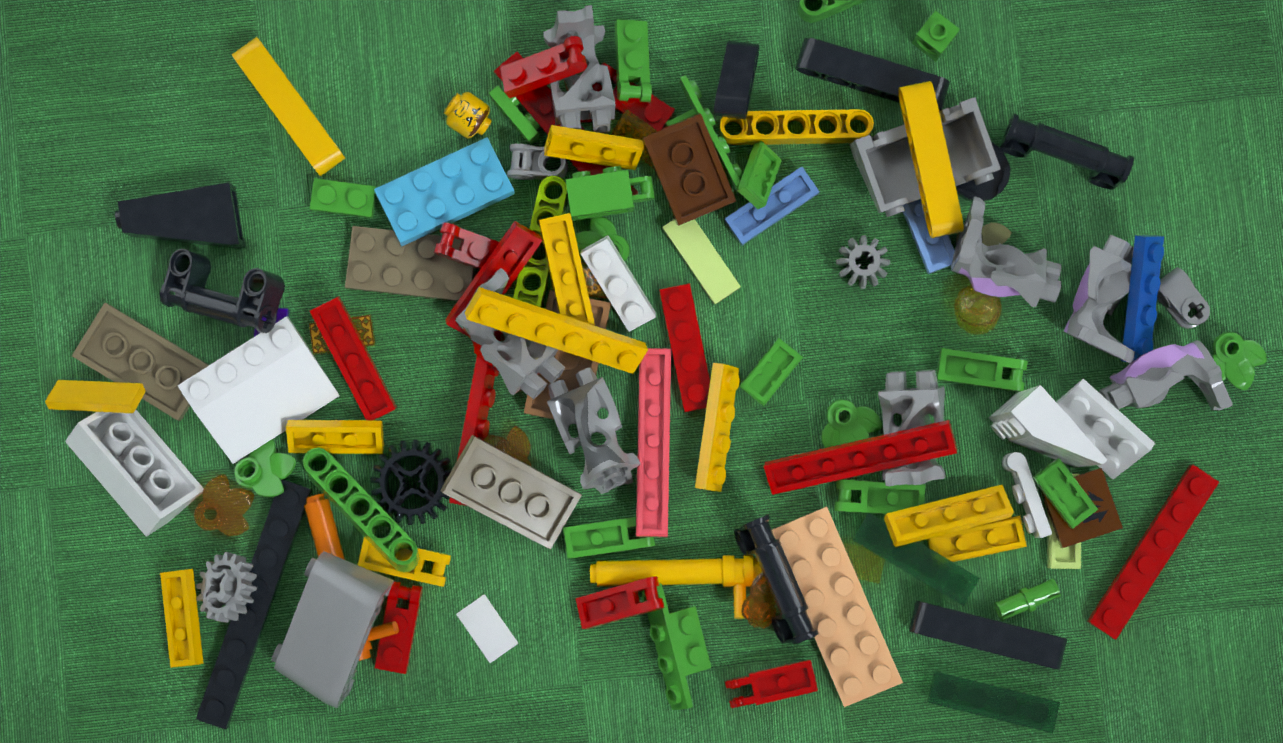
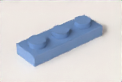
(783, 199)

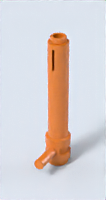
(327, 539)

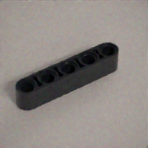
(863, 71)
(987, 635)

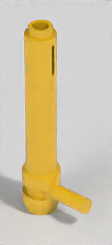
(726, 571)

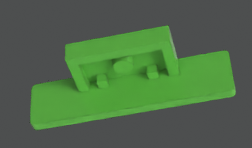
(692, 94)
(679, 649)

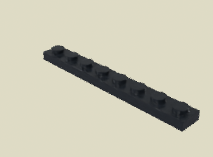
(244, 634)

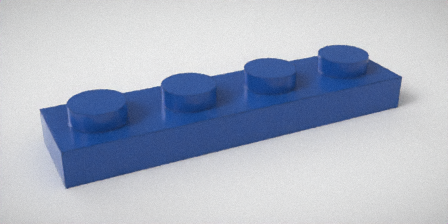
(1143, 293)

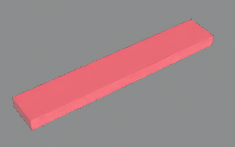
(653, 443)

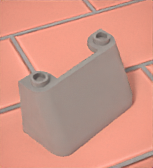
(889, 167)
(331, 627)

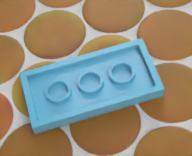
(444, 191)

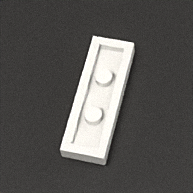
(618, 283)

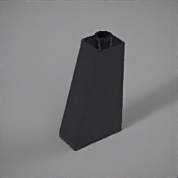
(188, 216)

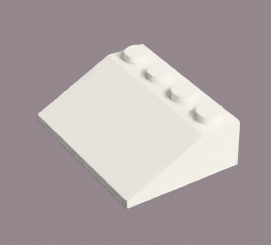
(258, 389)
(1040, 424)

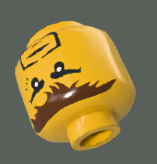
(467, 115)

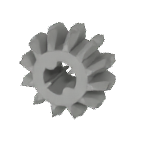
(854, 254)

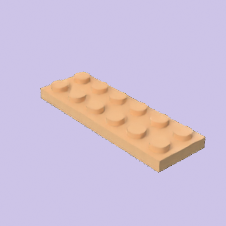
(837, 608)

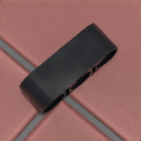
(736, 80)

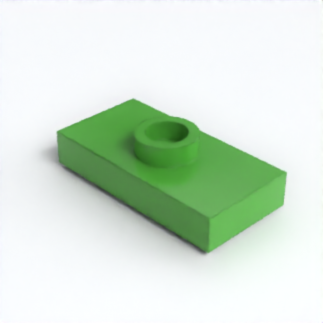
(759, 175)
(771, 372)
(1065, 493)

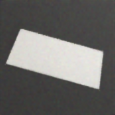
(487, 628)

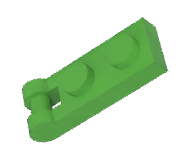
(632, 60)
(980, 370)
(877, 497)
(603, 538)

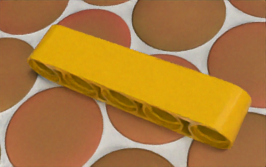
(288, 106)
(808, 118)
(930, 159)

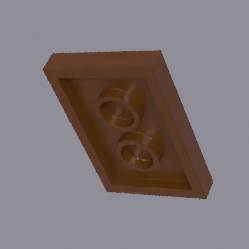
(688, 169)

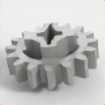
(226, 587)

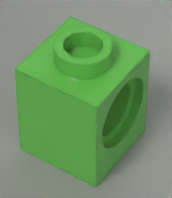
(935, 36)

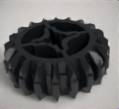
(403, 493)

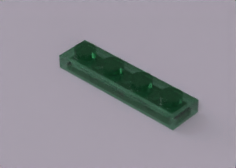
(917, 561)
(993, 702)

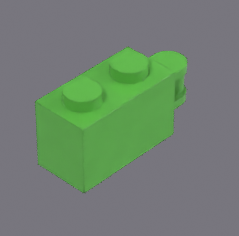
(605, 193)

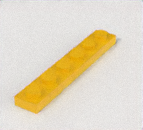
(555, 330)

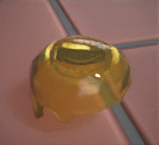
(977, 311)

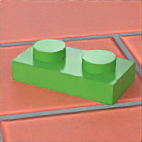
(524, 124)
(343, 198)

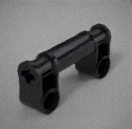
(1106, 167)
(258, 296)
(793, 621)

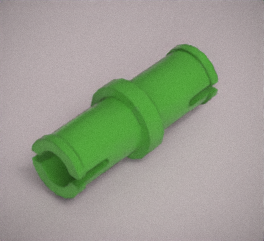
(1027, 599)

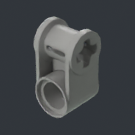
(533, 163)
(1179, 296)

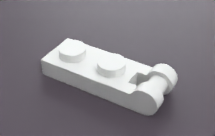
(1026, 493)

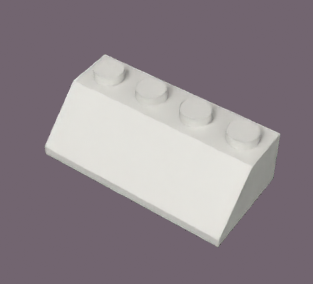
(134, 467)

